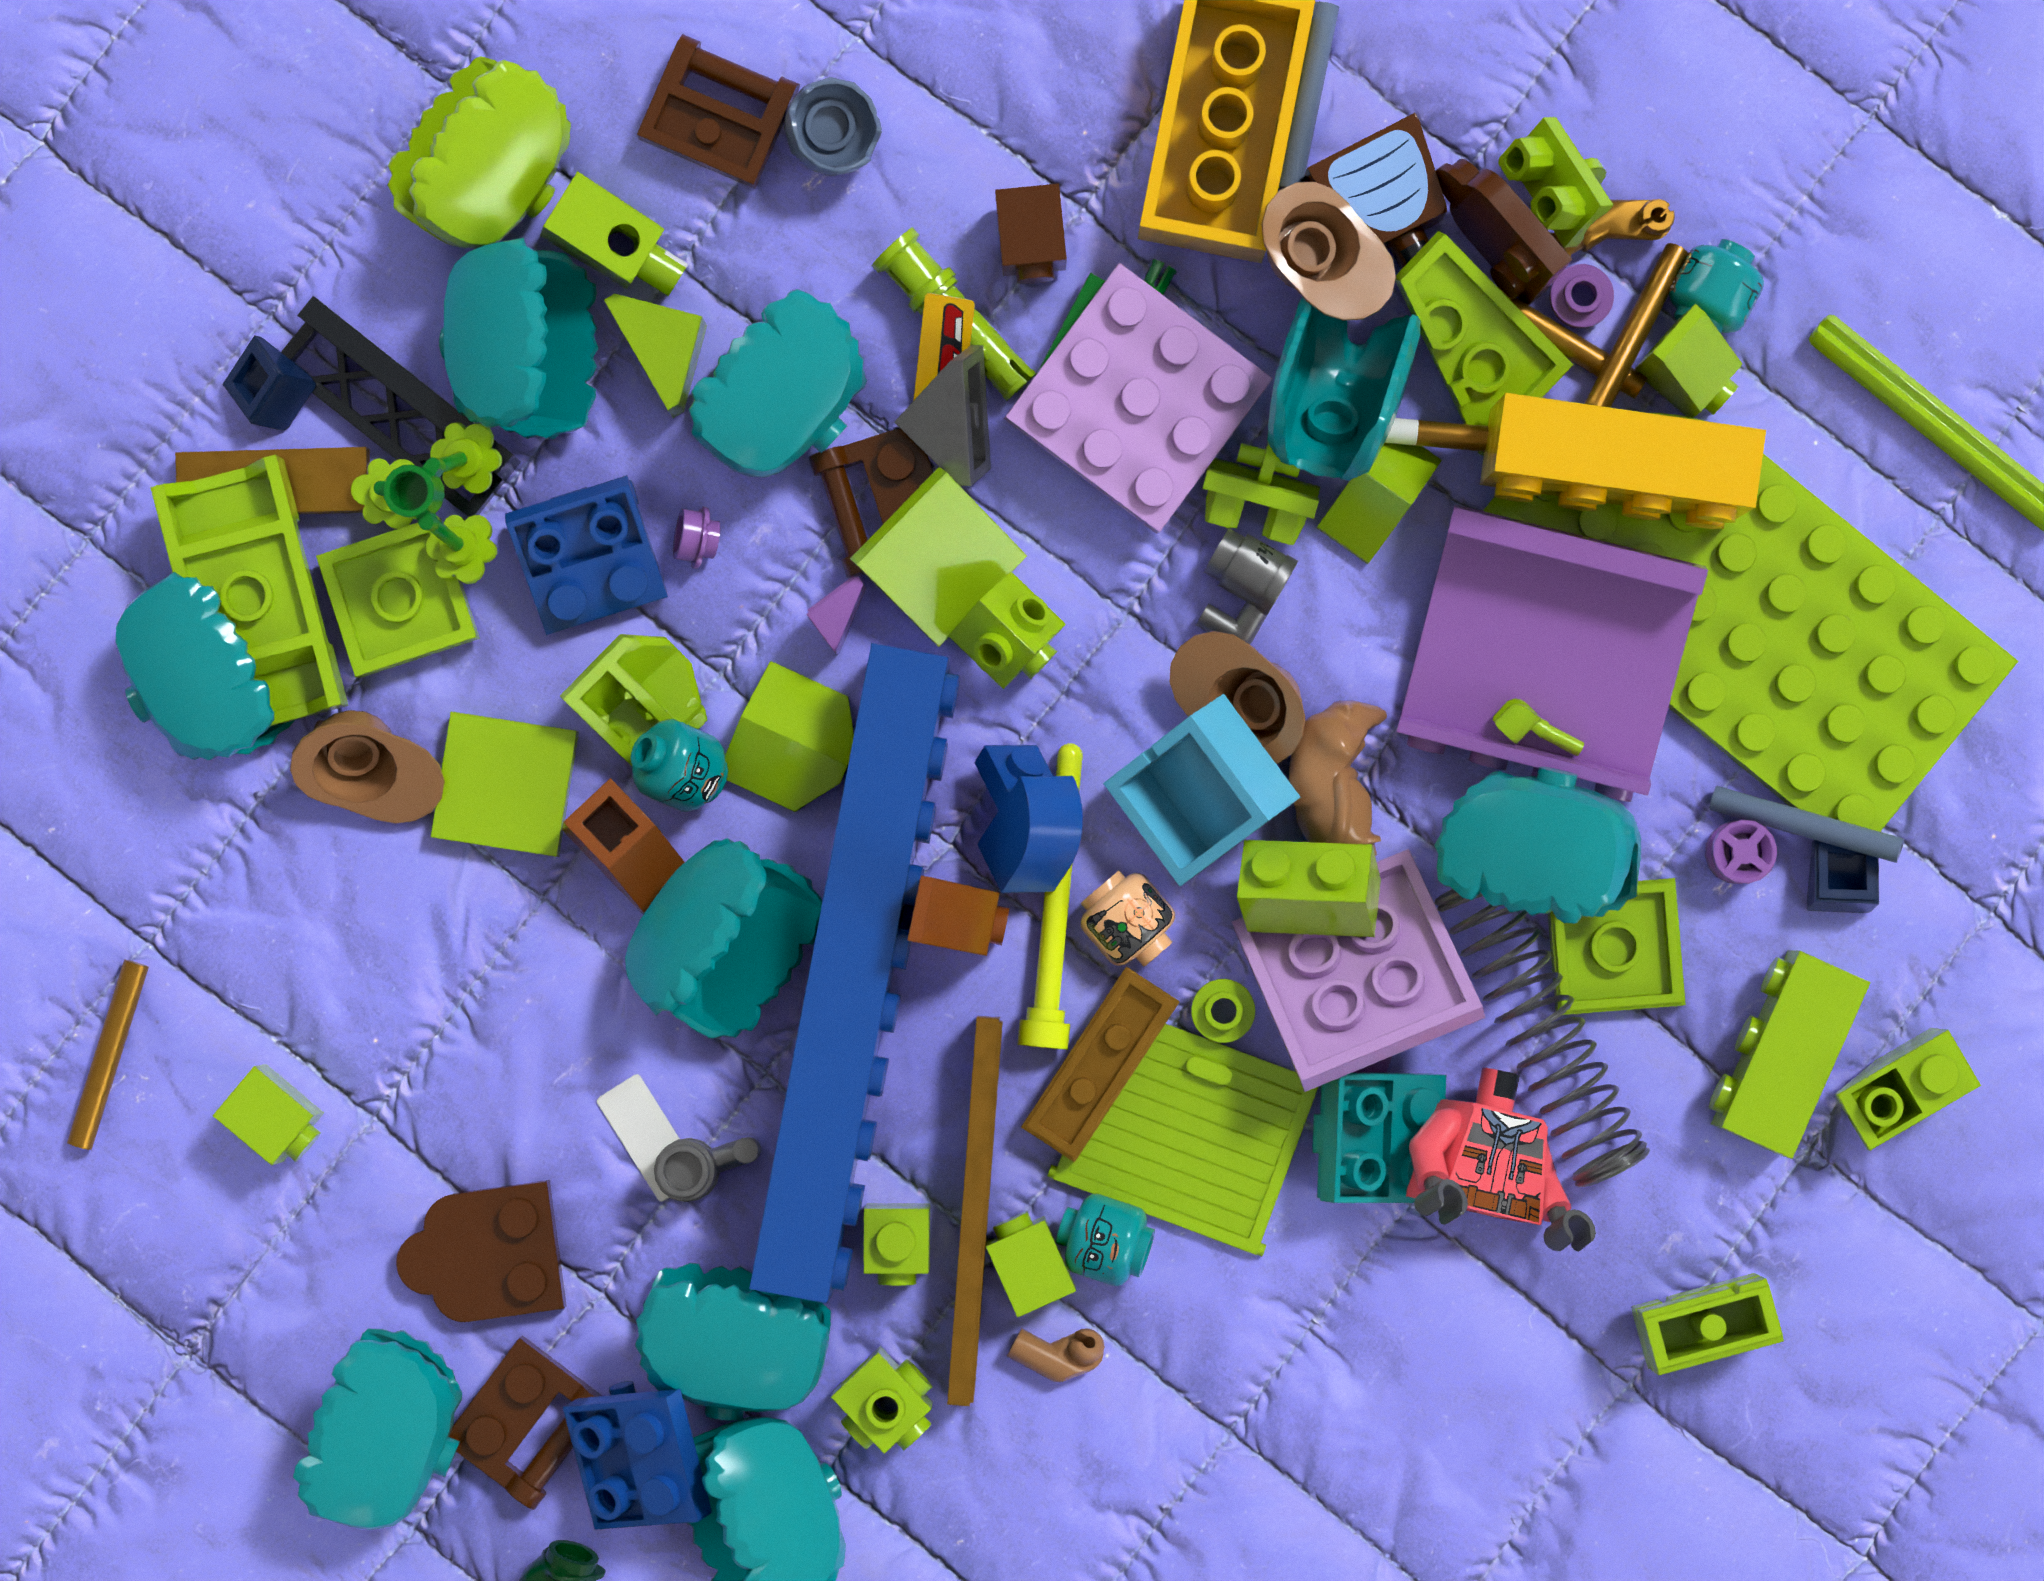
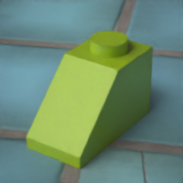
(1692, 365)

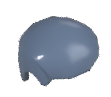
(832, 127)

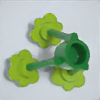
(414, 492)

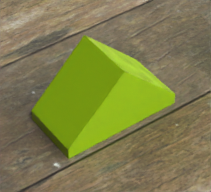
(664, 343)
(1378, 499)

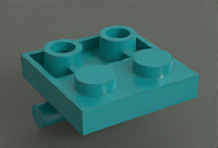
(1367, 1134)

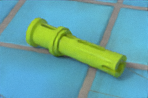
(920, 274)

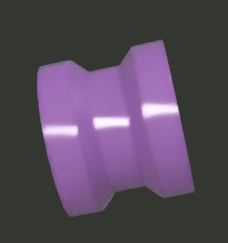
(1757, 850)

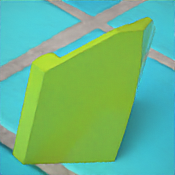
(634, 688)
(791, 739)

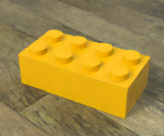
(1225, 124)
(1622, 459)

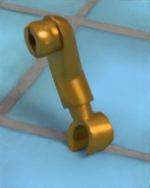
(1628, 221)

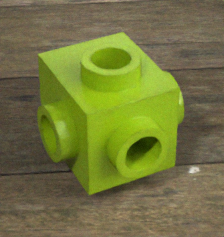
(1009, 631)
(879, 1378)

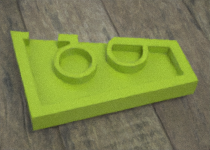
(1476, 332)

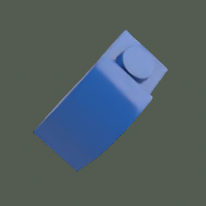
(1036, 820)

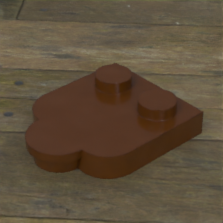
(1503, 230)
(487, 1254)

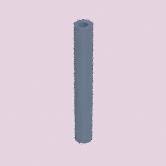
(1309, 93)
(1807, 824)

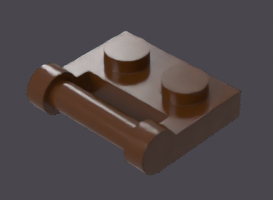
(709, 129)
(894, 470)
(508, 1411)

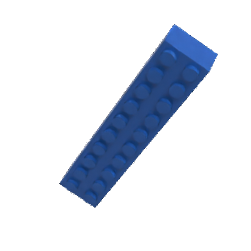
(852, 973)

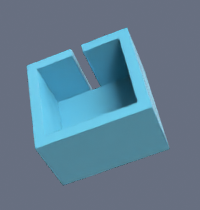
(1203, 791)

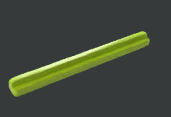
(1931, 417)

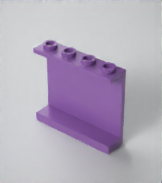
(1565, 626)

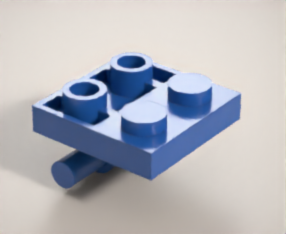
(586, 554)
(637, 1458)

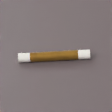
(1438, 434)

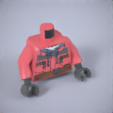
(1493, 1165)

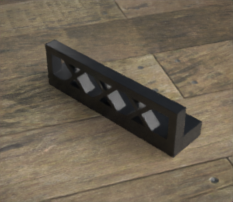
(398, 382)

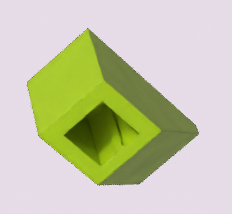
(1906, 1086)

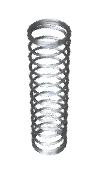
(1612, 1162)

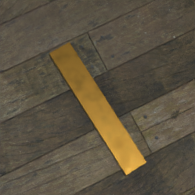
(975, 1211)

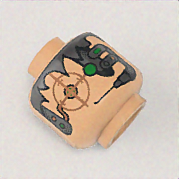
(1128, 919)

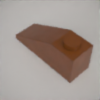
(957, 916)

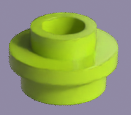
(1208, 995)

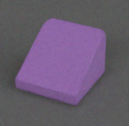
(836, 612)

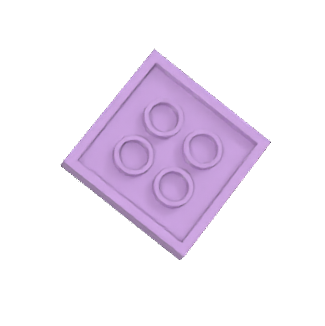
(1138, 398)
(1364, 997)

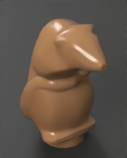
(1332, 800)

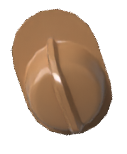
(1327, 252)
(1256, 688)
(367, 769)

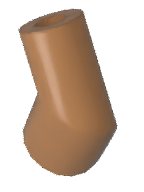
(1062, 1358)

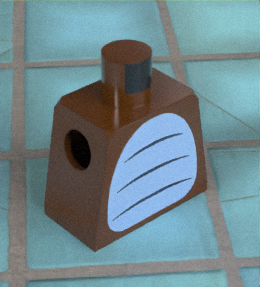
(1388, 185)

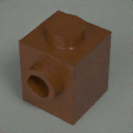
(1031, 232)

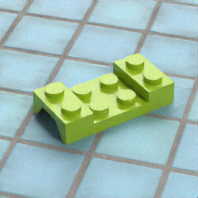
(247, 544)

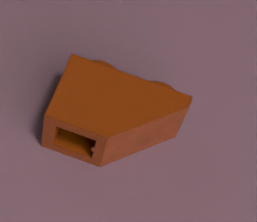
(623, 844)

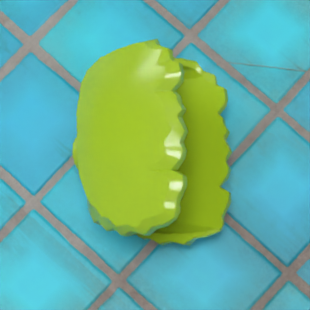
(482, 155)

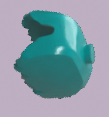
(520, 339)
(779, 388)
(1338, 397)
(193, 672)
(1540, 846)
(722, 938)
(730, 1342)
(380, 1432)
(768, 1504)

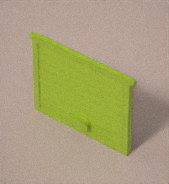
(1197, 1139)

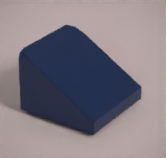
(268, 385)
(1842, 880)

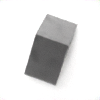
(952, 418)

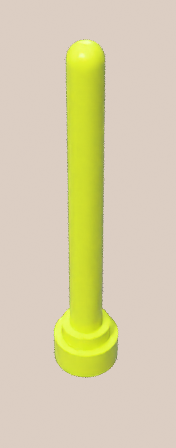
(1045, 1022)

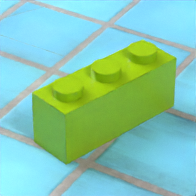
(1787, 1052)

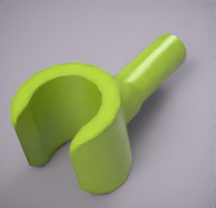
(1518, 718)

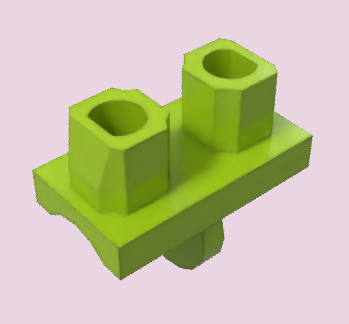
(1560, 181)
(1287, 498)

